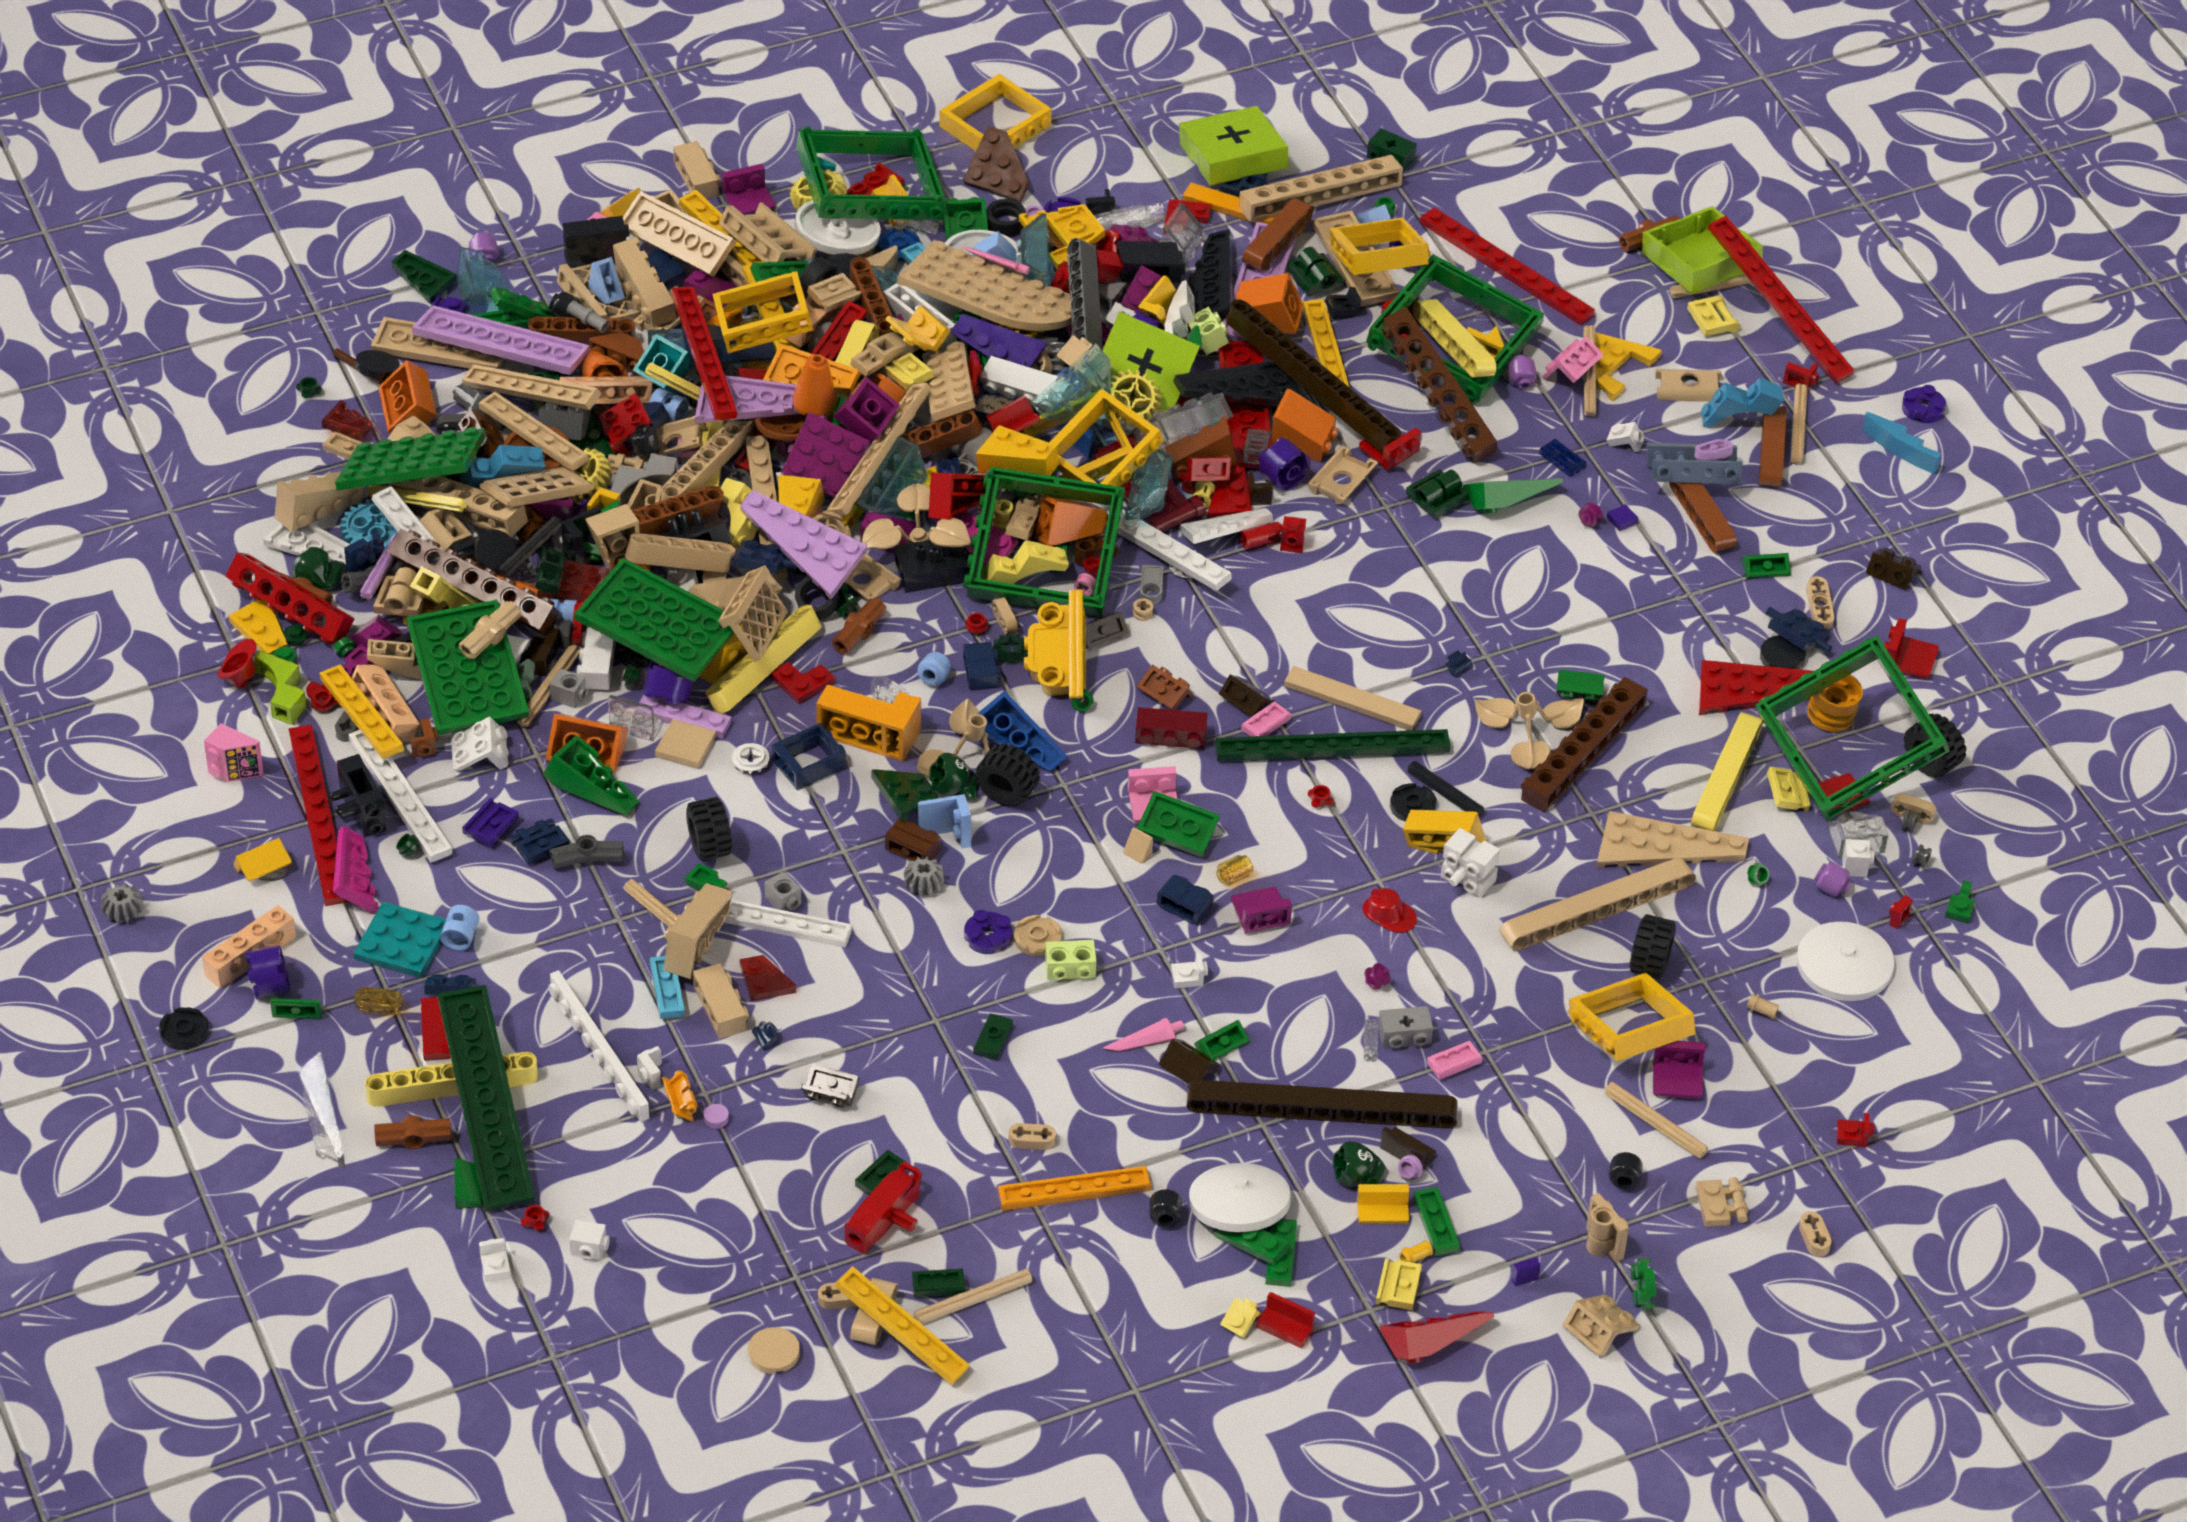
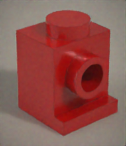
(1293, 534)

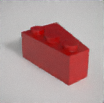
(954, 493)

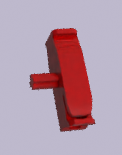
(884, 1208)

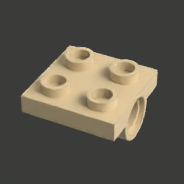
(397, 596)
(1605, 1230)

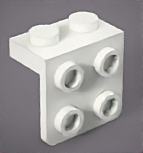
(478, 742)

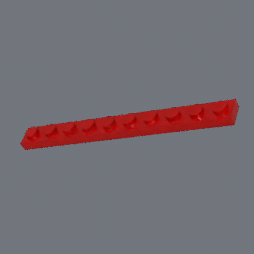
(1507, 266)
(1780, 299)
(829, 347)
(704, 353)
(316, 809)

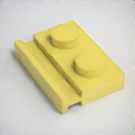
(908, 371)
(1787, 789)
(1399, 1284)

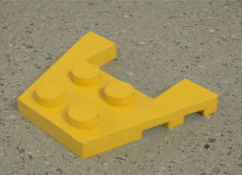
(1069, 224)
(1615, 354)

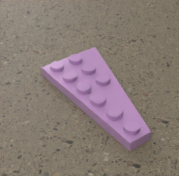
(752, 399)
(810, 545)

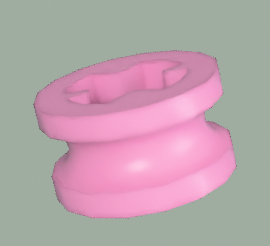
(1086, 583)

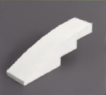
(1181, 311)

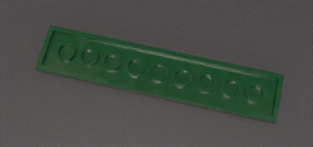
(485, 1098)

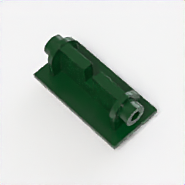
(847, 602)

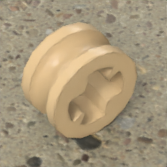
(1143, 615)

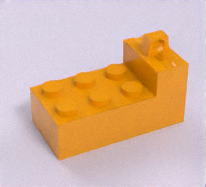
(871, 722)

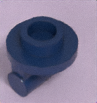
(1458, 662)
(765, 1034)

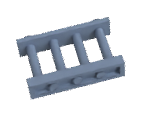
(1678, 464)

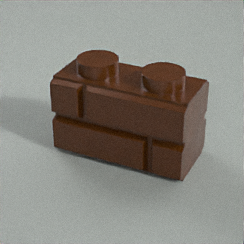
(912, 841)

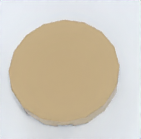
(1033, 933)
(773, 1350)

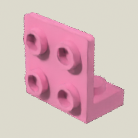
(1575, 359)
(1145, 781)

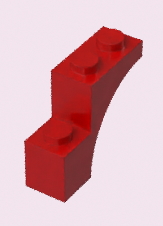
(1108, 268)

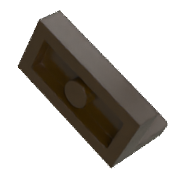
(1105, 629)
(543, 651)
(1244, 695)
(1187, 1061)
(1402, 1144)

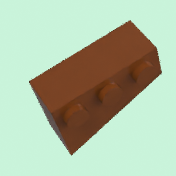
(1210, 442)

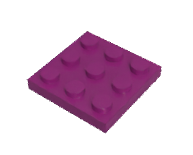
(825, 454)

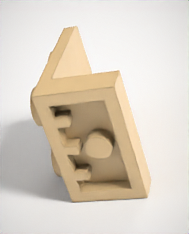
(1598, 1322)

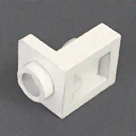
(1190, 973)
(494, 1259)

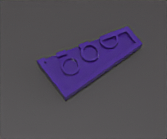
(998, 341)

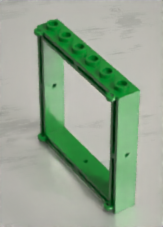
(830, 205)
(1477, 291)
(1047, 486)
(1825, 676)

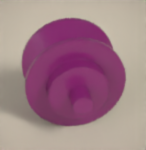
(1590, 514)
(1377, 976)

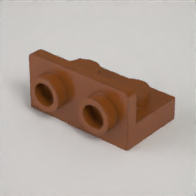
(1164, 688)

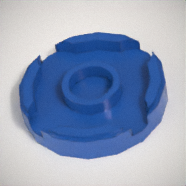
(900, 238)

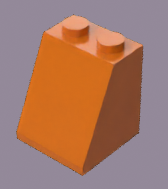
(1275, 299)
(1304, 425)
(1067, 520)

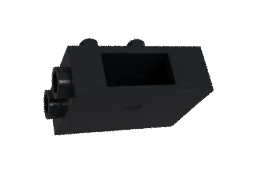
(592, 239)
(1158, 257)
(706, 528)
(929, 565)
(360, 796)

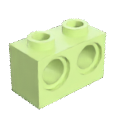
(1211, 330)
(1070, 959)

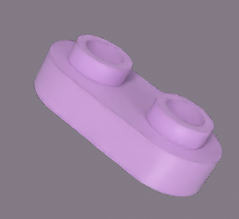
(1714, 450)

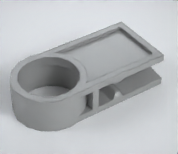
(1151, 581)

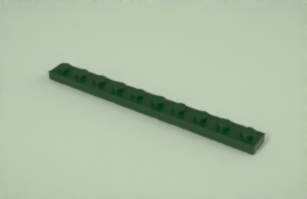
(1332, 745)

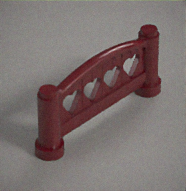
(1177, 508)

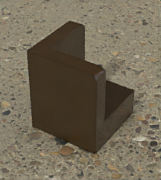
(1259, 492)

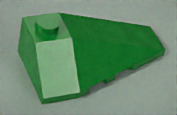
(1501, 494)
(581, 772)

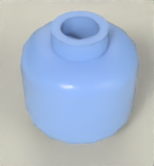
(934, 668)

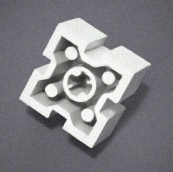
(1470, 863)

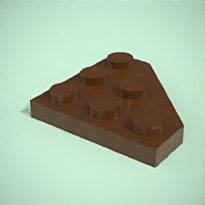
(997, 167)

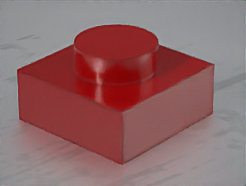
(1900, 911)

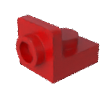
(1796, 374)
(1854, 1132)

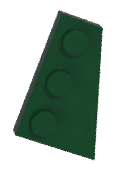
(423, 275)

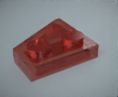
(346, 421)
(764, 979)

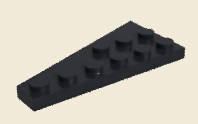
(1213, 275)
(1249, 384)

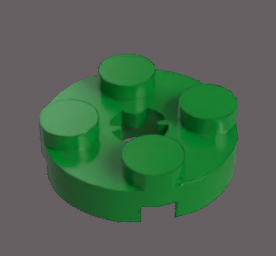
(1645, 1284)

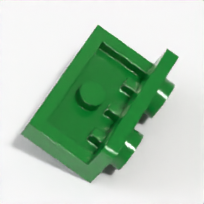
(1580, 683)

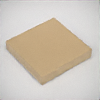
(685, 743)

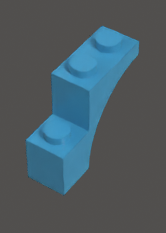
(1729, 400)
(503, 463)

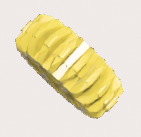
(801, 194)
(1140, 400)
(595, 471)

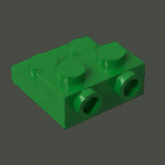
(964, 215)

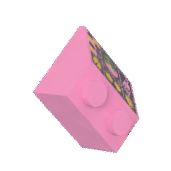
(232, 755)

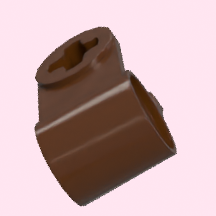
(1090, 547)

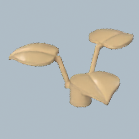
(884, 535)
(1498, 711)
(963, 721)

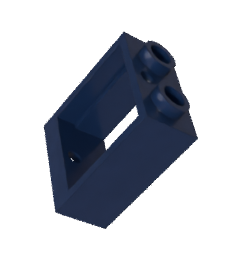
(816, 735)

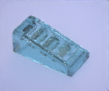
(1255, 443)

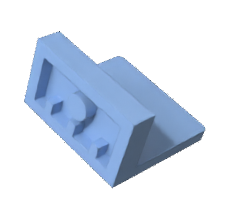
(946, 816)

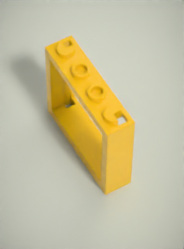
(952, 115)
(1346, 239)
(766, 329)
(1086, 418)
(1100, 466)
(1677, 1023)

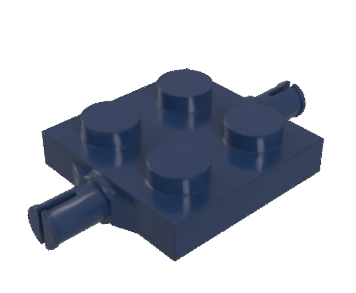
(755, 555)
(1799, 629)

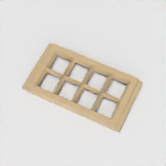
(566, 477)

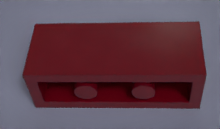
(1171, 727)

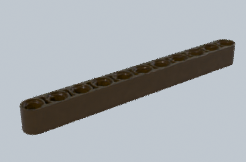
(1311, 375)
(1322, 1104)

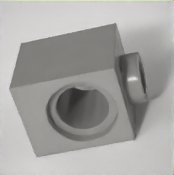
(568, 688)
(782, 892)

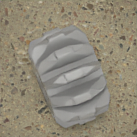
(923, 876)
(121, 903)

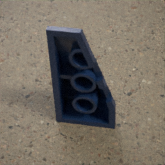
(751, 354)

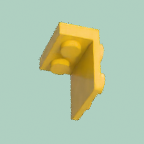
(1159, 300)
(921, 329)

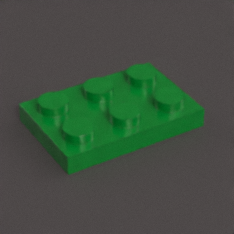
(1178, 823)

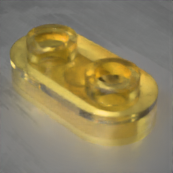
(378, 1000)

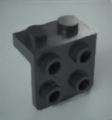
(575, 533)

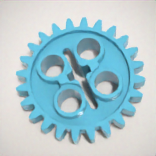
(365, 522)

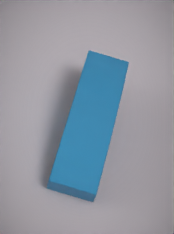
(1897, 441)

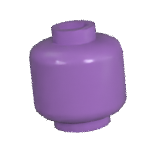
(485, 243)
(1521, 371)
(1833, 879)

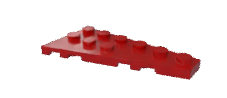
(1740, 685)

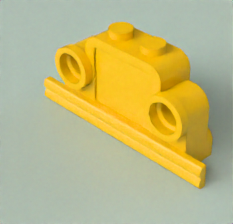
(1059, 647)

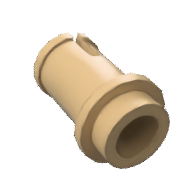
(1762, 1006)

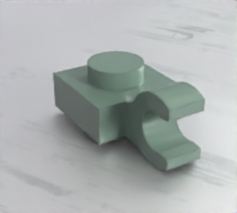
(526, 676)

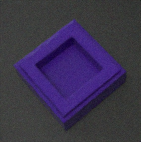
(1622, 517)
(1525, 1271)

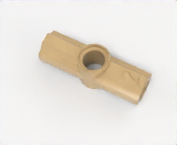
(490, 630)

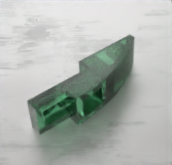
(549, 569)

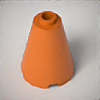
(600, 365)
(815, 388)

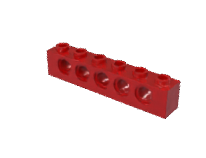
(337, 621)

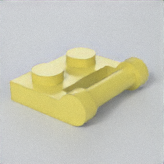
(1707, 318)

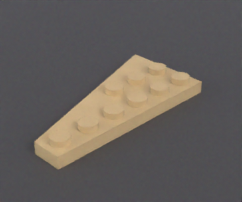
(1653, 842)

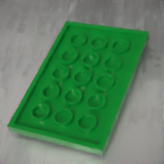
(411, 458)
(656, 619)
(462, 688)

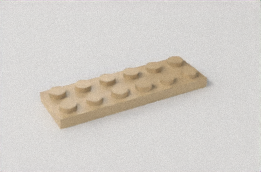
(678, 234)
(1371, 287)
(396, 338)
(952, 381)

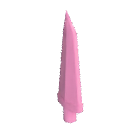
(1014, 265)
(1153, 1034)

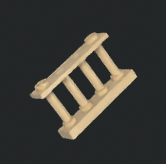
(758, 241)

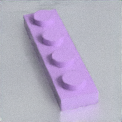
(689, 714)

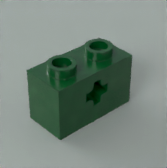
(1387, 143)

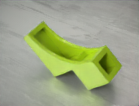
(285, 675)

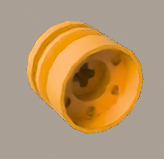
(1836, 705)

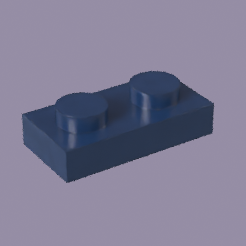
(439, 983)

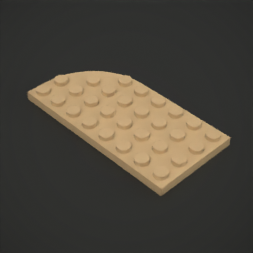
(986, 289)

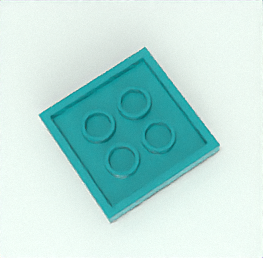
(400, 940)

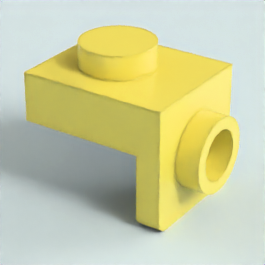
(1240, 1316)

